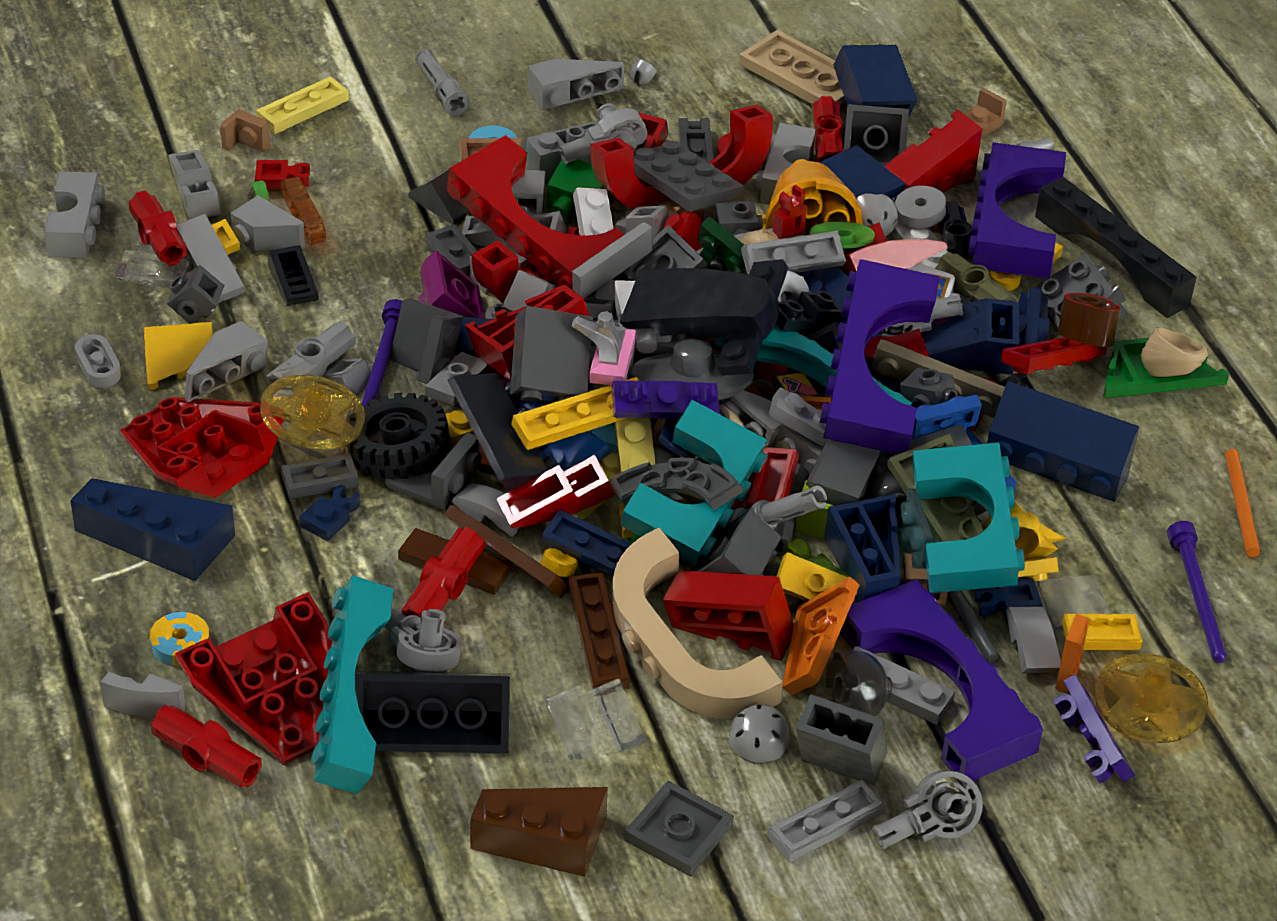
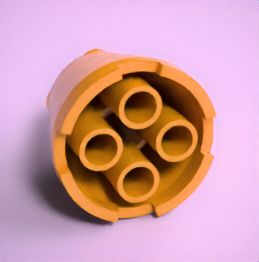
(825, 197)

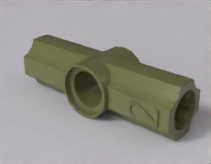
(973, 279)

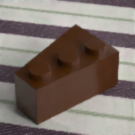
(540, 825)

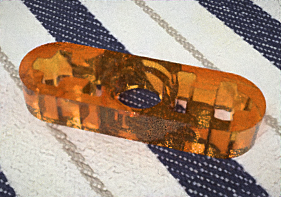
(302, 208)

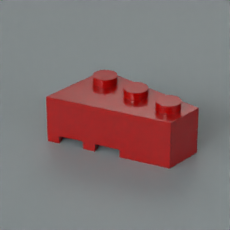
(944, 158)
(495, 339)
(733, 607)

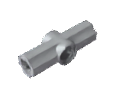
(315, 354)

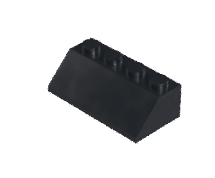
(490, 414)
(435, 710)

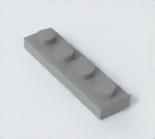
(805, 419)

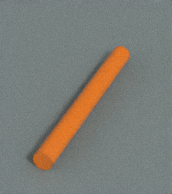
(1242, 503)

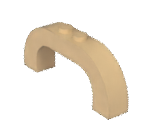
(692, 685)

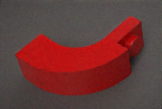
(497, 268)

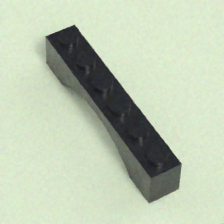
(1158, 277)

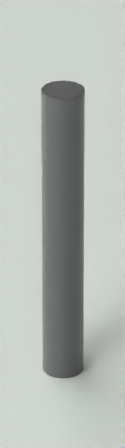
(974, 626)

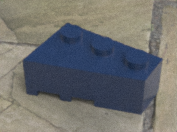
(866, 543)

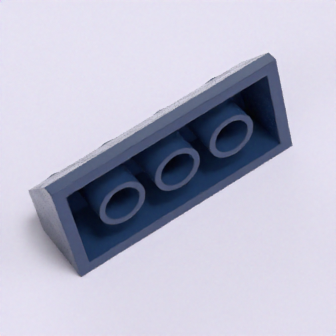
(1064, 441)

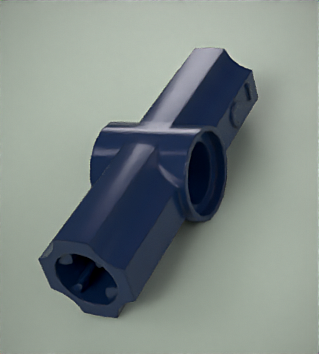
(1033, 317)

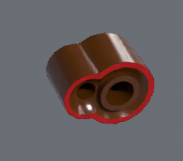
(1089, 319)

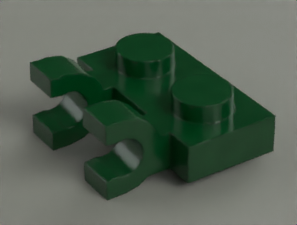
(720, 243)

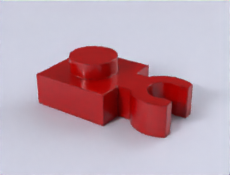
(275, 171)
(791, 217)

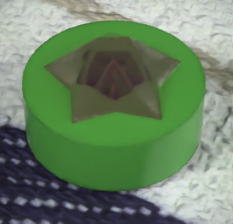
(258, 188)

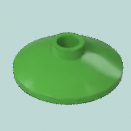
(851, 234)

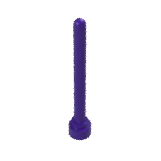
(390, 318)
(1183, 539)

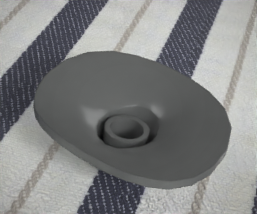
(690, 362)

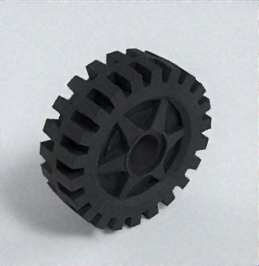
(400, 436)

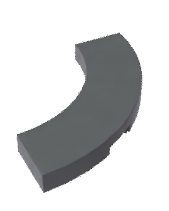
(682, 476)

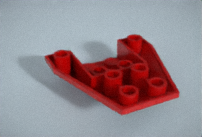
(202, 442)
(268, 677)

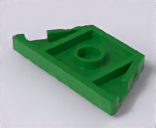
(1130, 378)

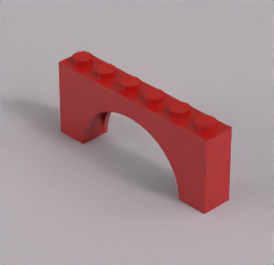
(485, 188)

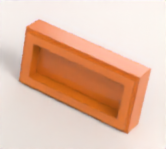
(1072, 651)

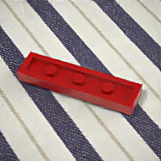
(1048, 354)

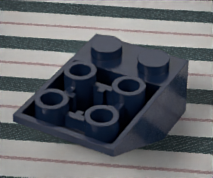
(976, 337)

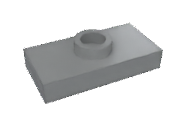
(462, 364)

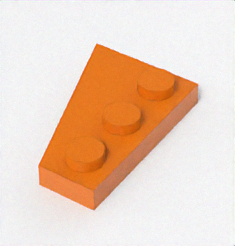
(815, 634)

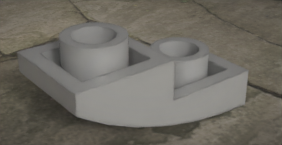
(482, 502)
(1035, 639)
(142, 699)

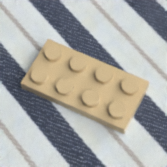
(793, 67)

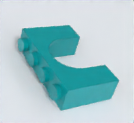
(980, 475)
(694, 526)

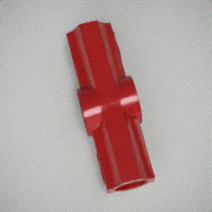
(828, 128)
(157, 228)
(447, 574)
(206, 746)

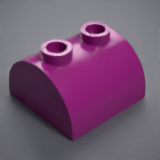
(449, 287)

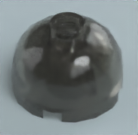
(858, 681)

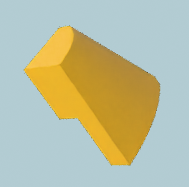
(173, 349)

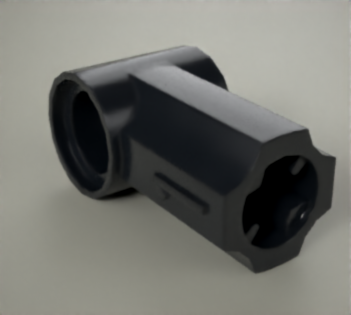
(955, 229)

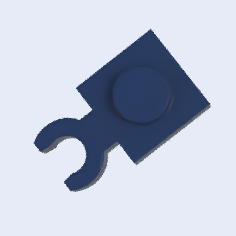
(327, 516)
(1020, 595)

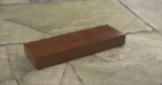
(486, 573)

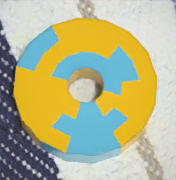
(171, 627)

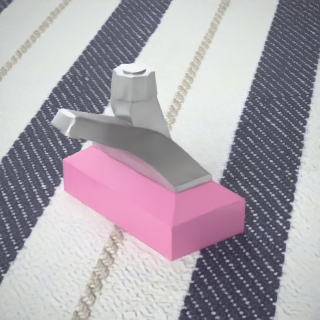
(612, 350)

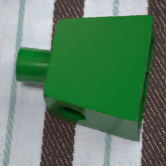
(564, 183)

